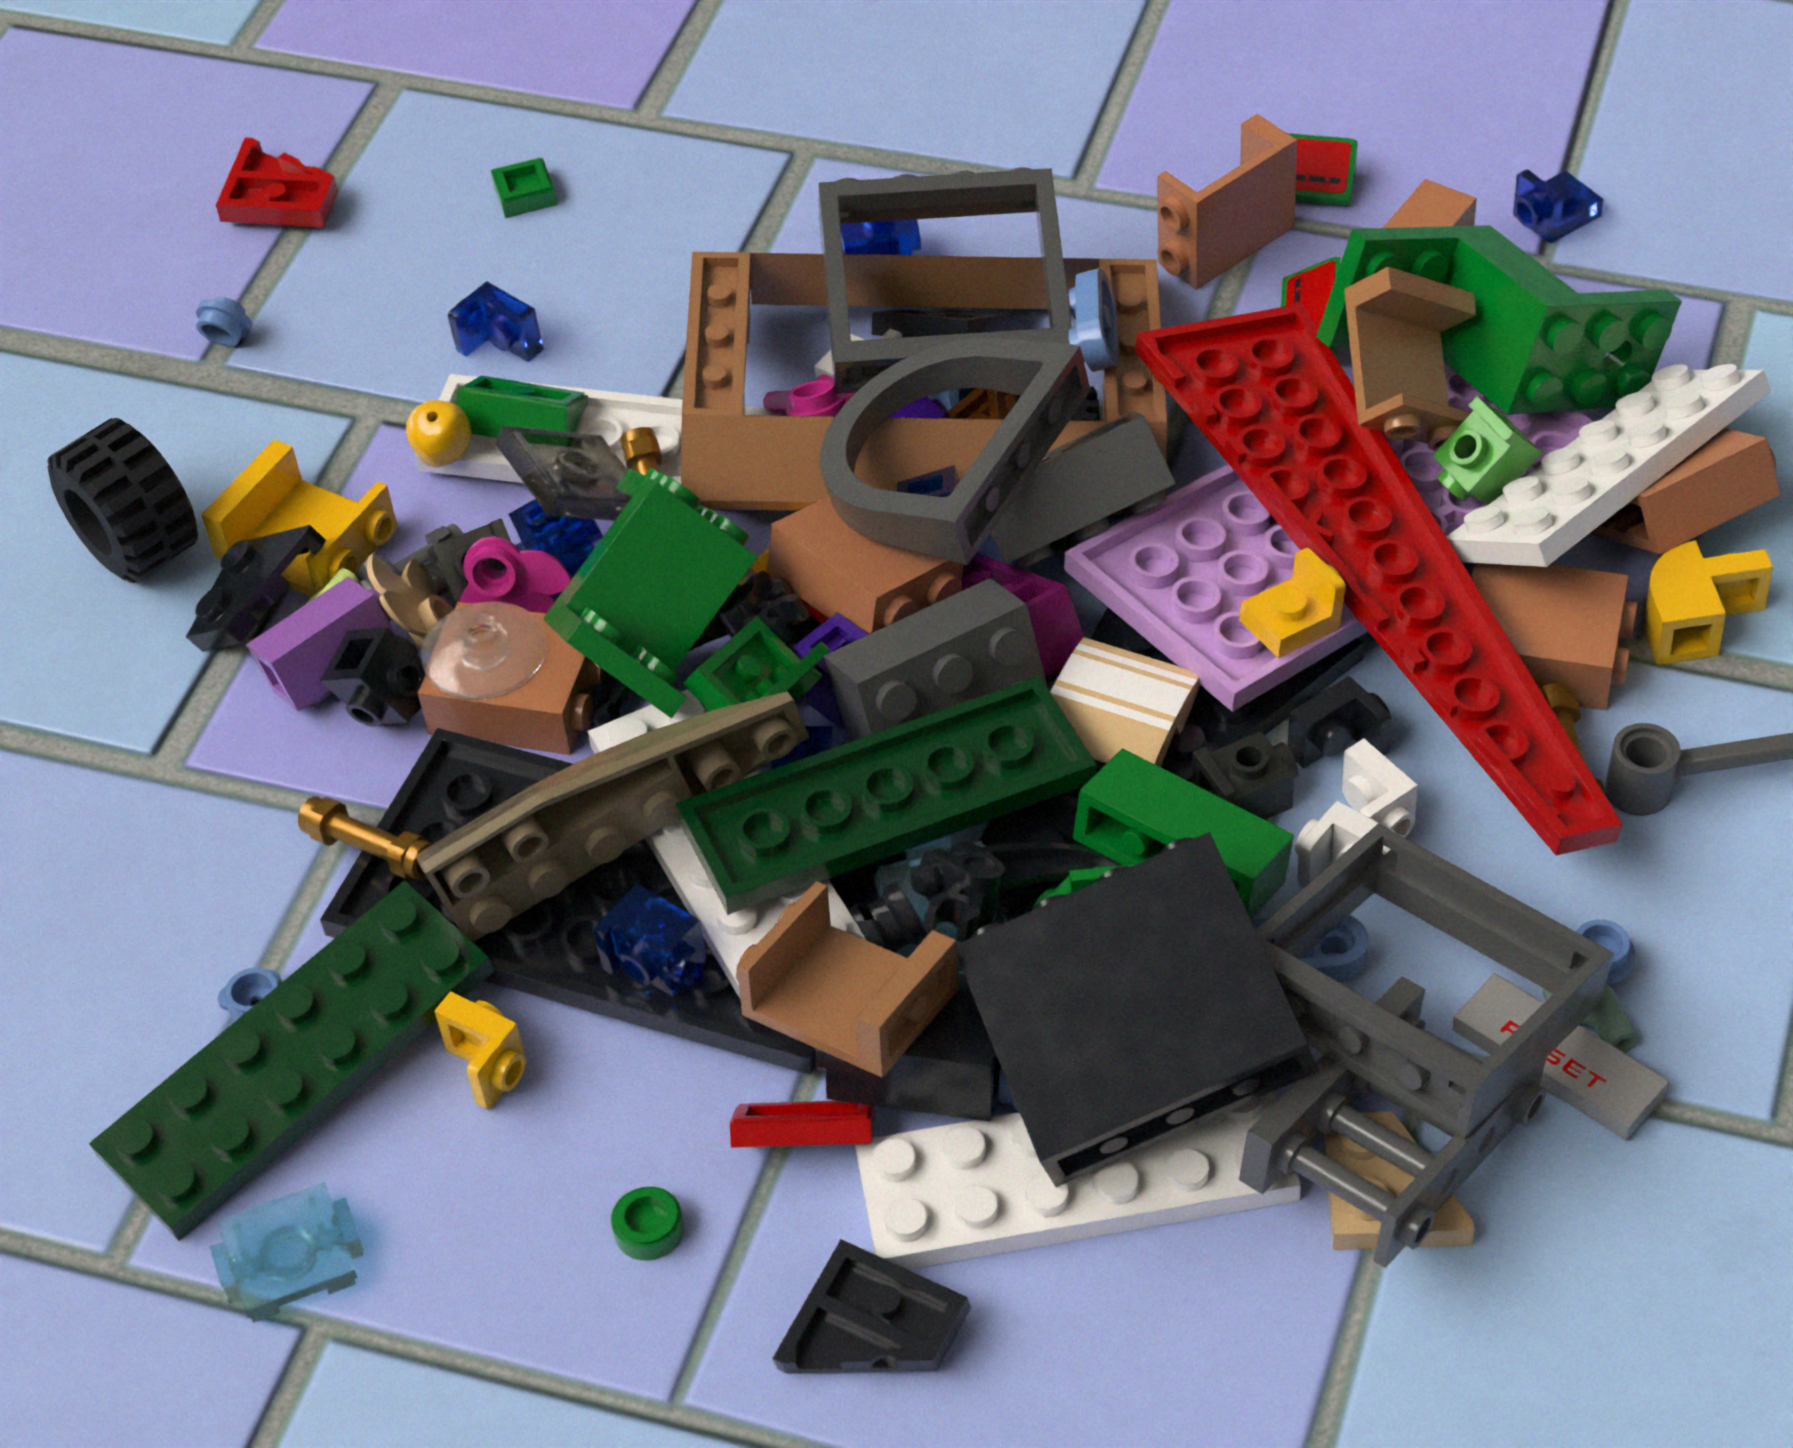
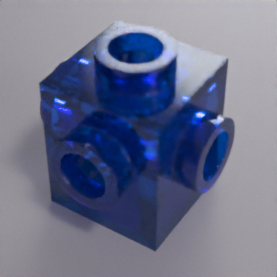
(565, 538)

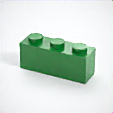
(1141, 808)

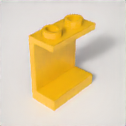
(275, 499)

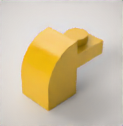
(1695, 594)

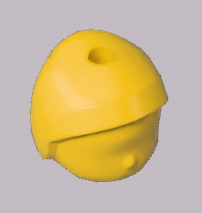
(438, 432)

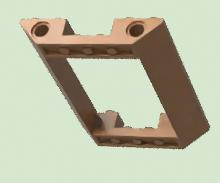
(775, 460)

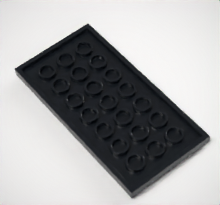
(553, 943)

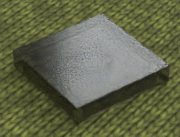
(566, 471)

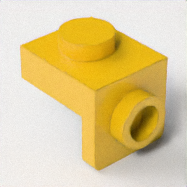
(485, 1040)

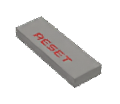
(1579, 1071)

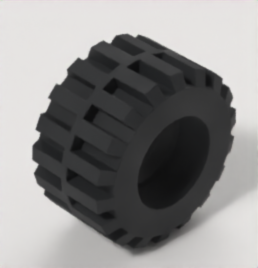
(122, 499)

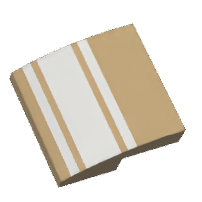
(1124, 701)

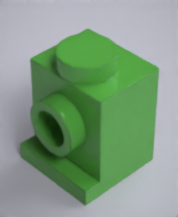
(1484, 454)

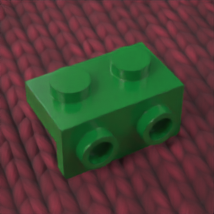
(752, 668)

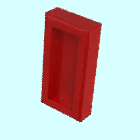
(801, 1124)

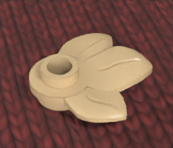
(407, 597)

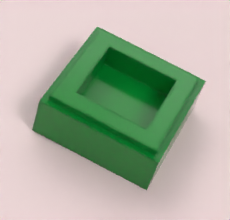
(523, 187)

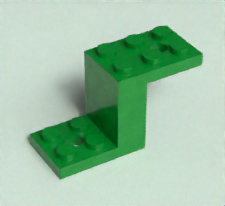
(1532, 334)
(651, 586)

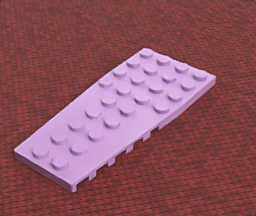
(1213, 544)

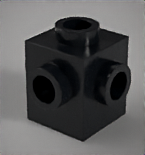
(376, 676)

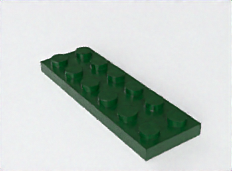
(884, 794)
(290, 1059)

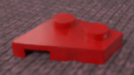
(275, 190)

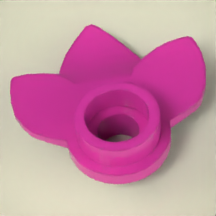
(808, 399)
(526, 582)

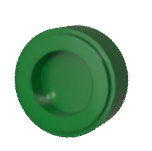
(647, 1223)

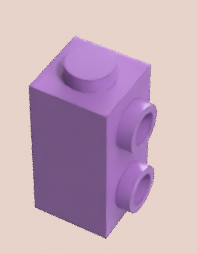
(303, 644)

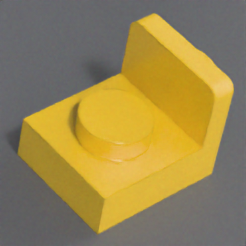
(1297, 608)

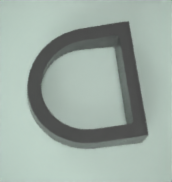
(954, 527)

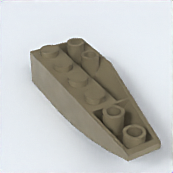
(599, 809)

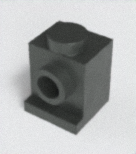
(445, 568)
(1249, 774)

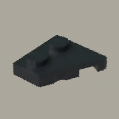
(933, 322)
(248, 586)
(871, 1319)

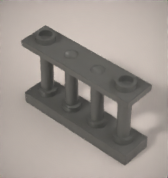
(1321, 1104)

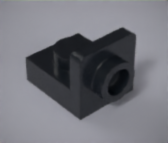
(1334, 718)

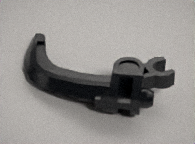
(760, 596)
(968, 879)

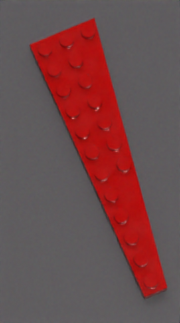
(1292, 434)

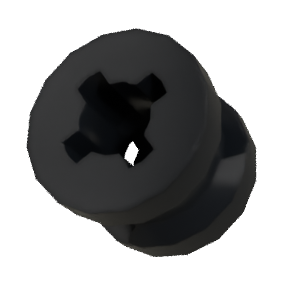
(890, 920)

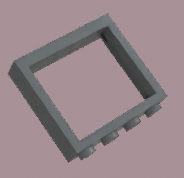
(928, 198)
(1391, 1050)

